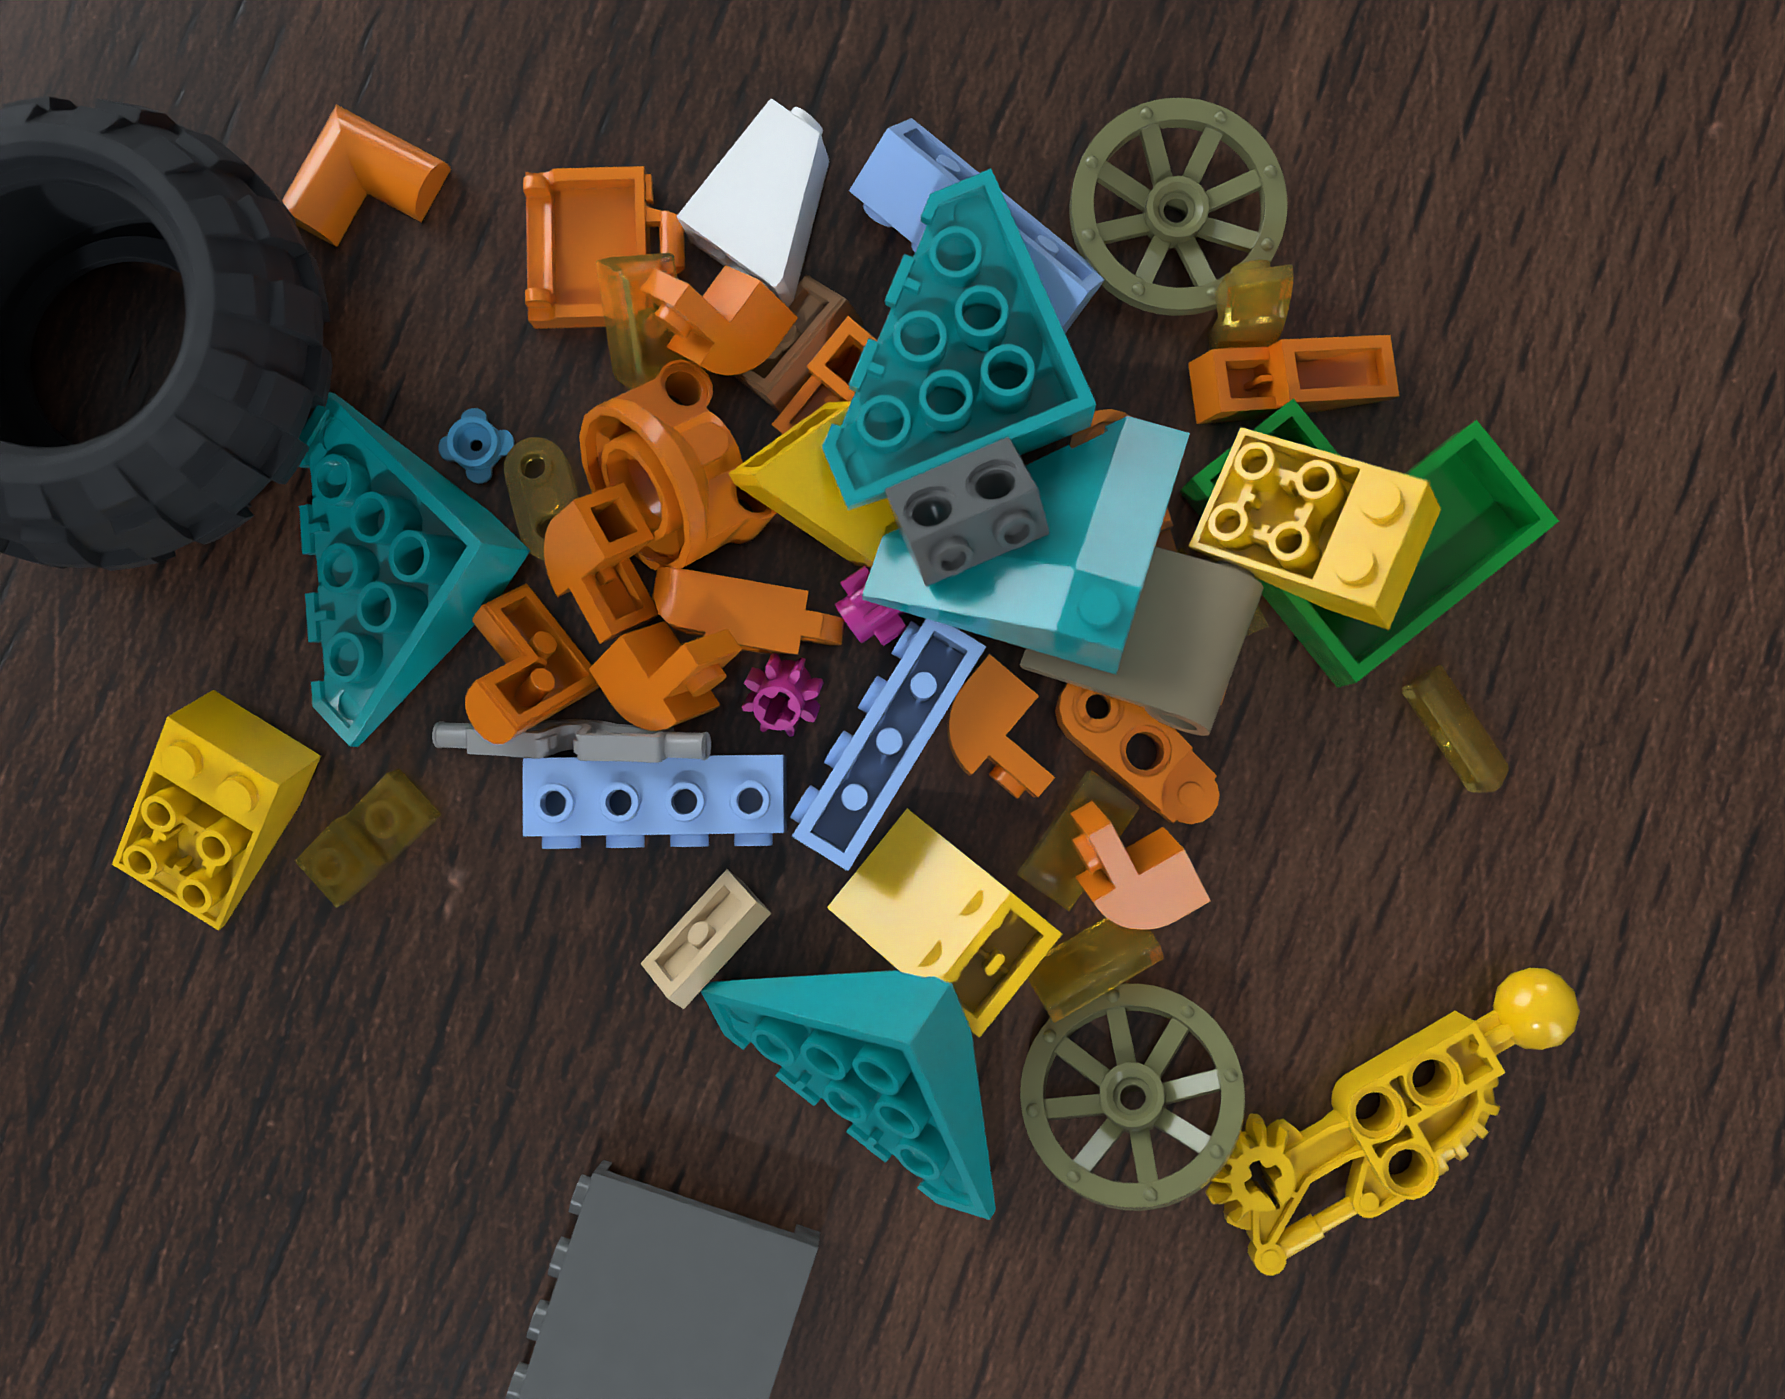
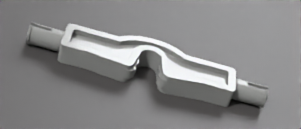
(588, 738)

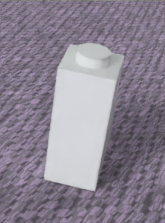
(763, 199)

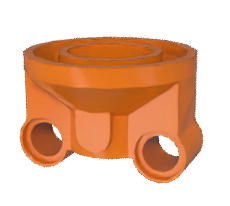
(672, 465)

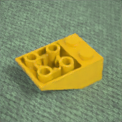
(1318, 525)
(213, 806)
(944, 919)

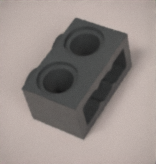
(967, 511)

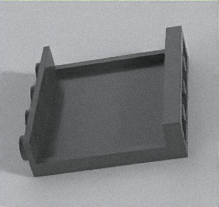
(663, 1299)

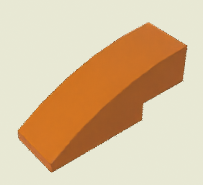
(1313, 371)

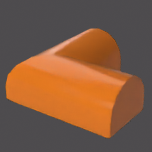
(355, 161)
(540, 669)

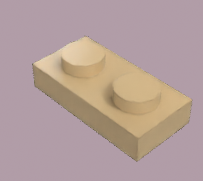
(705, 939)

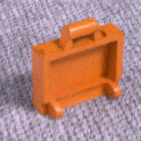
(584, 218)

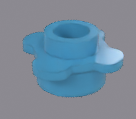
(463, 433)

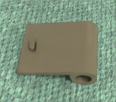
(1178, 643)

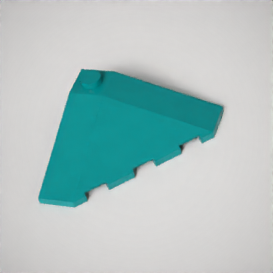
(961, 354)
(396, 566)
(1082, 581)
(883, 1055)

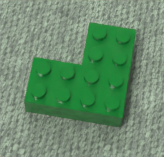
(1482, 525)

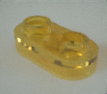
(539, 497)

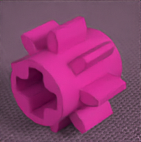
(867, 617)
(777, 711)

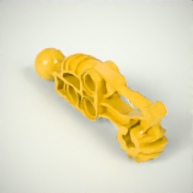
(1432, 1120)

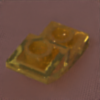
(1251, 305)
(367, 837)

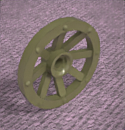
(1177, 194)
(1129, 1077)

